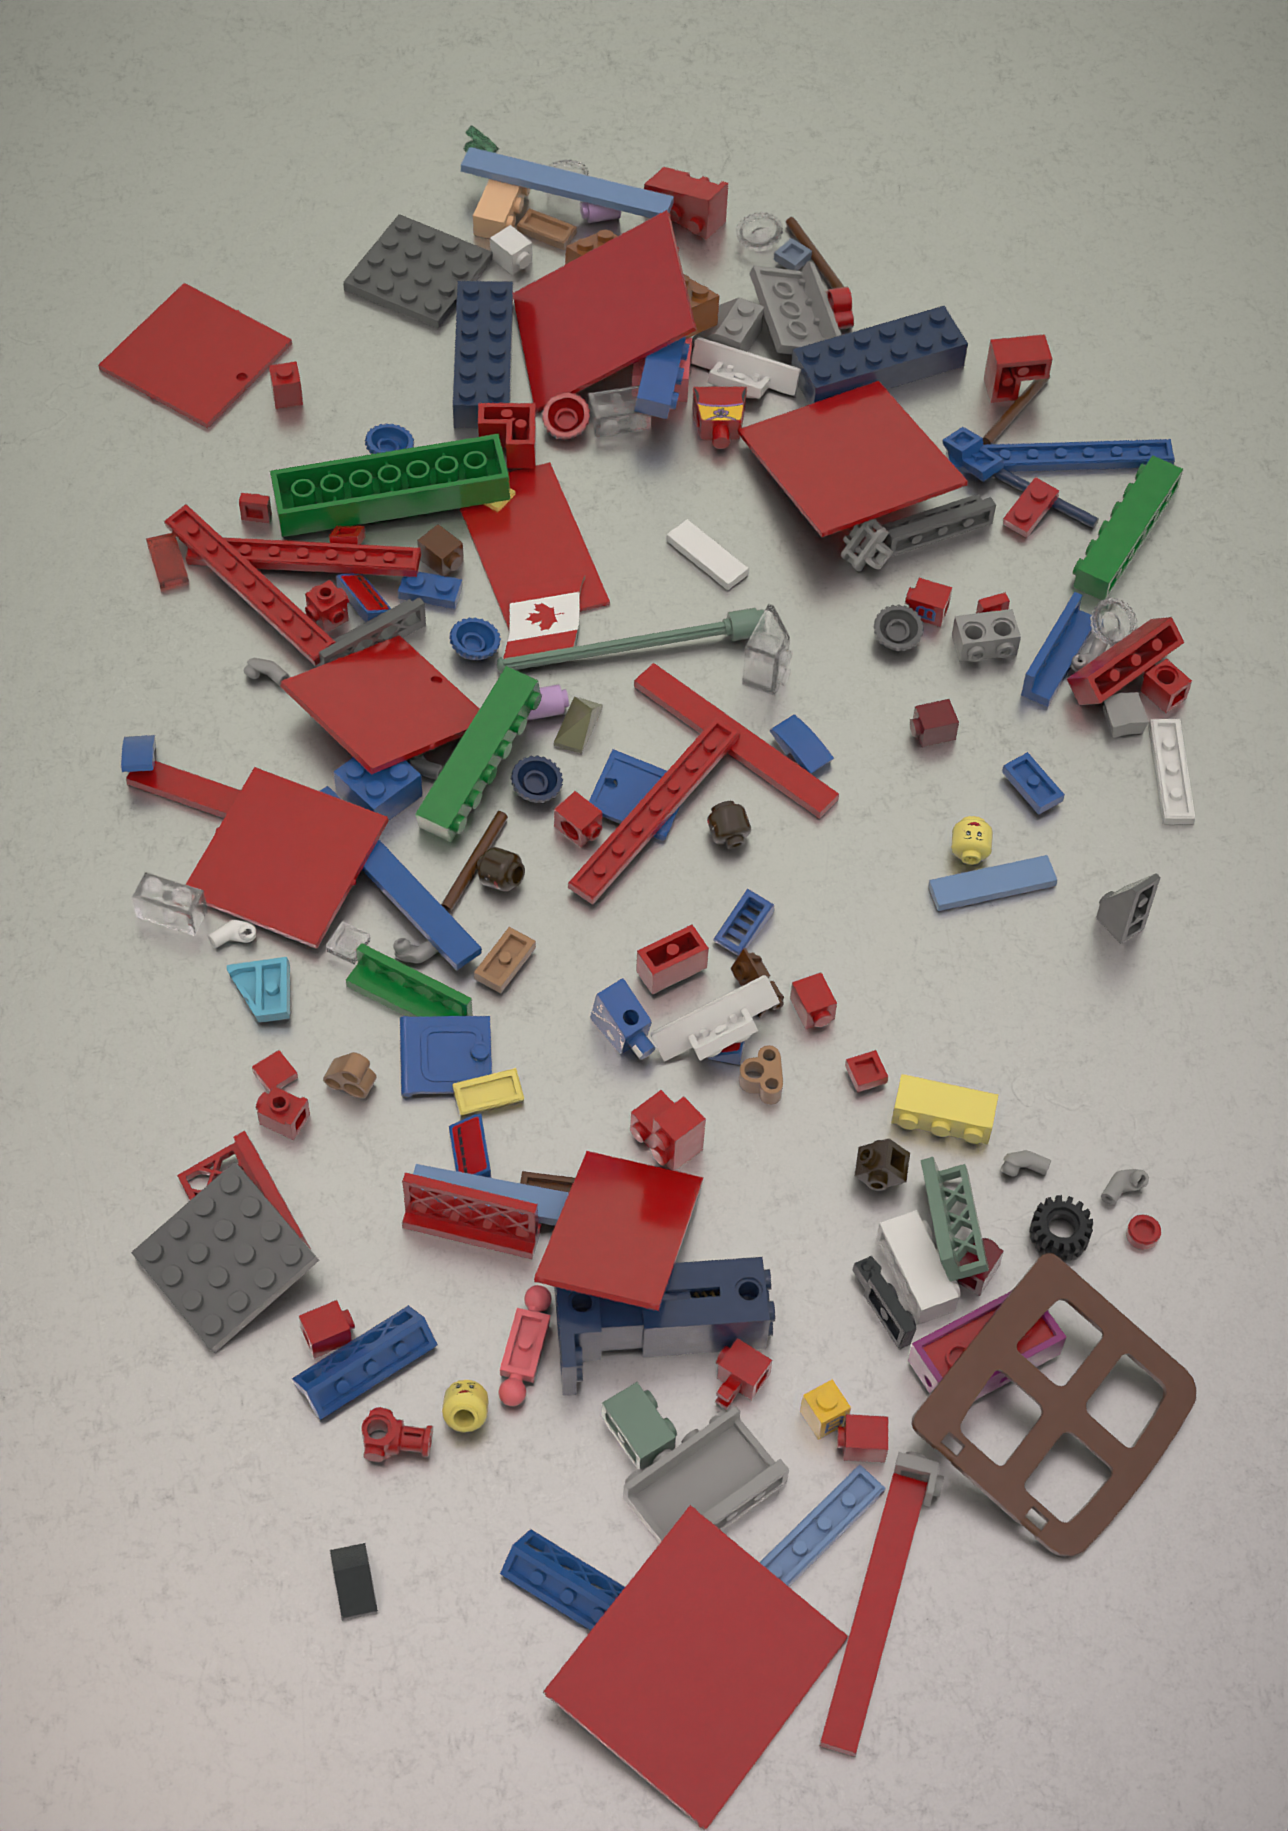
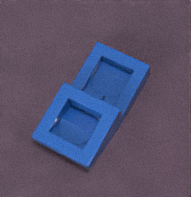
(970, 453)
(802, 743)
(138, 753)

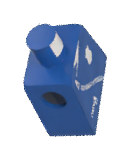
(622, 1019)

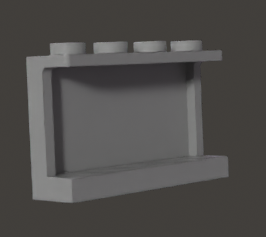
(713, 1470)

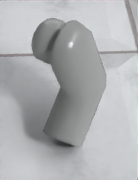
(1080, 660)
(266, 667)
(413, 953)
(1027, 1159)
(1122, 1182)

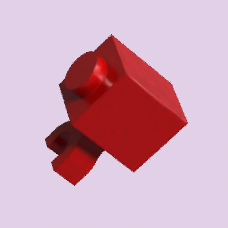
(741, 1371)

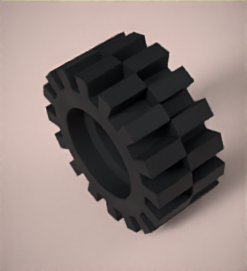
(1066, 1211)

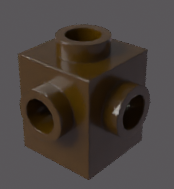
(882, 1164)

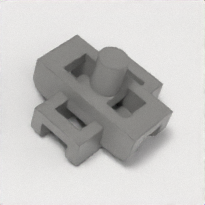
(872, 544)

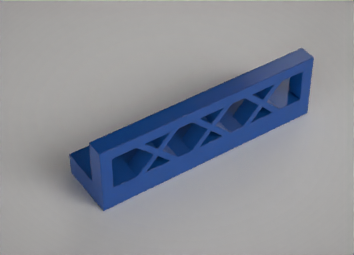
(1056, 653)
(363, 1363)
(561, 1588)

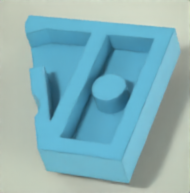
(264, 987)

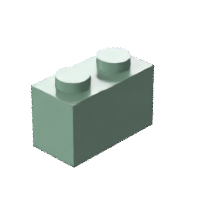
(638, 1425)

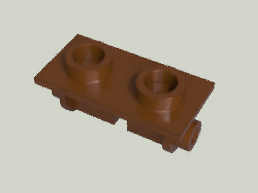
(750, 967)

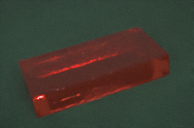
(167, 560)

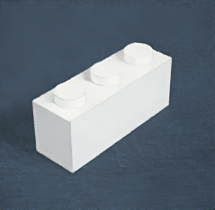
(918, 1266)

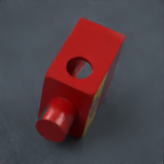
(719, 413)

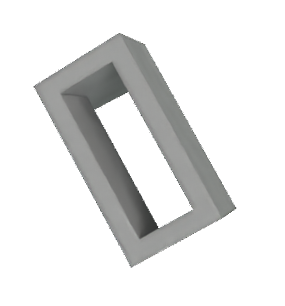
(1125, 714)

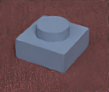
(792, 255)

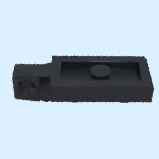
(885, 1302)

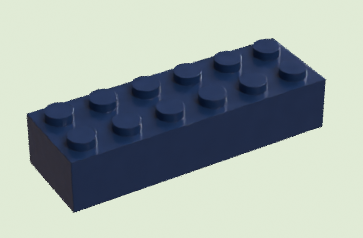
(482, 348)
(885, 353)

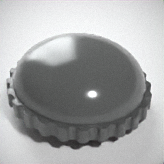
(898, 627)

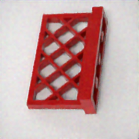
(252, 1165)
(480, 1227)

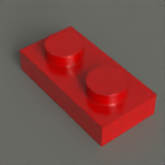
(1031, 507)

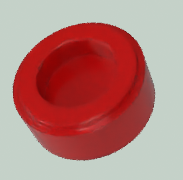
(1143, 1232)

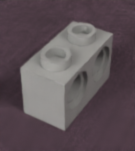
(986, 635)

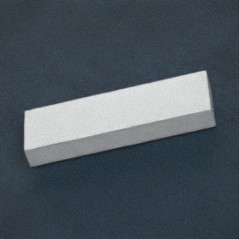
(707, 554)

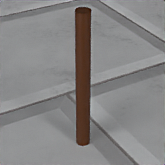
(817, 258)
(1013, 411)
(470, 866)

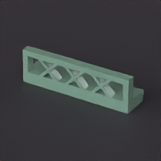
(942, 1218)

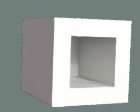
(511, 249)

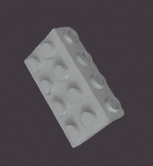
(794, 306)

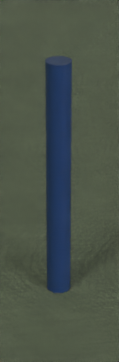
(1059, 504)

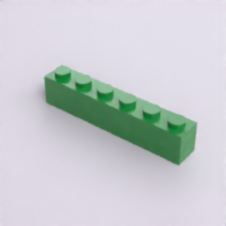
(1127, 528)
(479, 754)

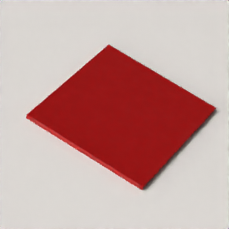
(604, 311)
(851, 458)
(696, 1666)

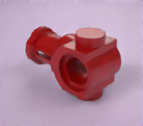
(397, 1438)

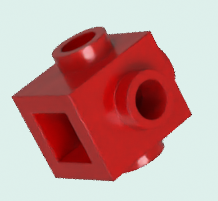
(327, 606)

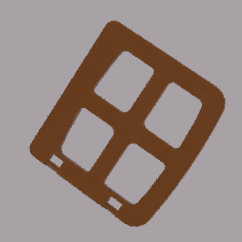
(1061, 1406)

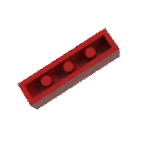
(1125, 661)

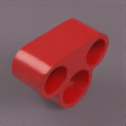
(841, 304)

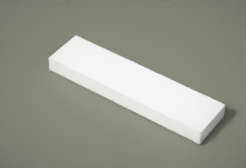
(1171, 771)

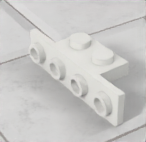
(743, 369)
(717, 1023)

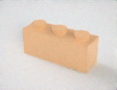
(498, 208)

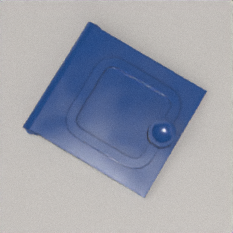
(633, 782)
(439, 1050)

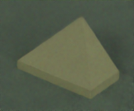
(578, 725)

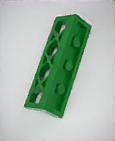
(404, 987)

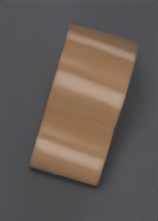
(351, 1074)
(771, 1075)

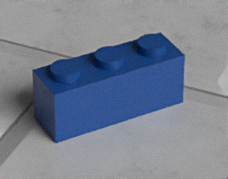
(659, 378)

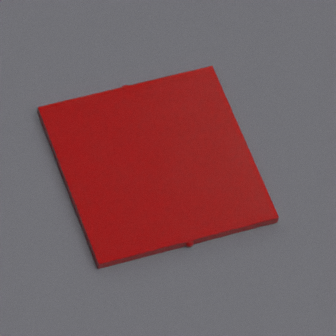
(195, 355)
(383, 703)
(286, 856)

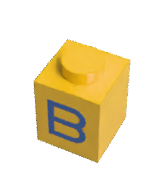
(824, 1409)

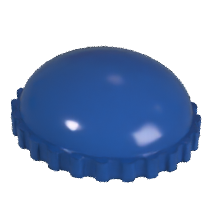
(388, 438)
(474, 639)

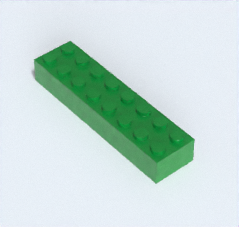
(390, 485)

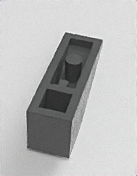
(1127, 910)

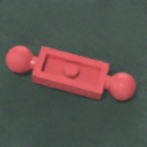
(525, 1345)

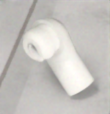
(233, 931)

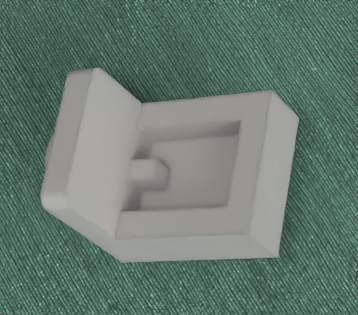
(918, 1467)

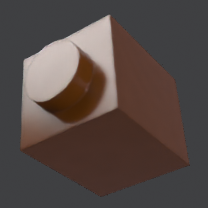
(441, 550)

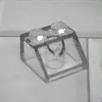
(768, 654)

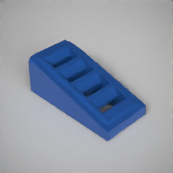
(748, 899)

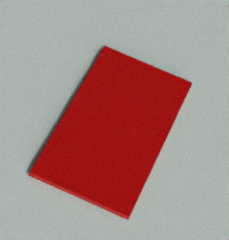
(533, 540)
(620, 1230)

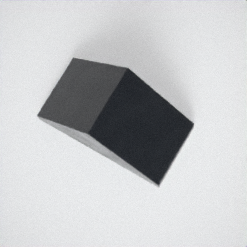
(353, 1581)

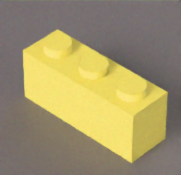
(944, 1109)

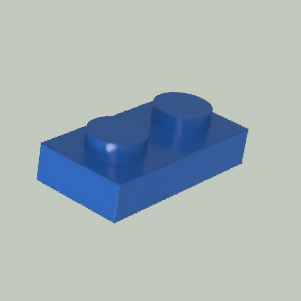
(432, 589)
(1033, 783)

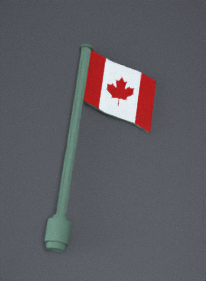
(547, 625)

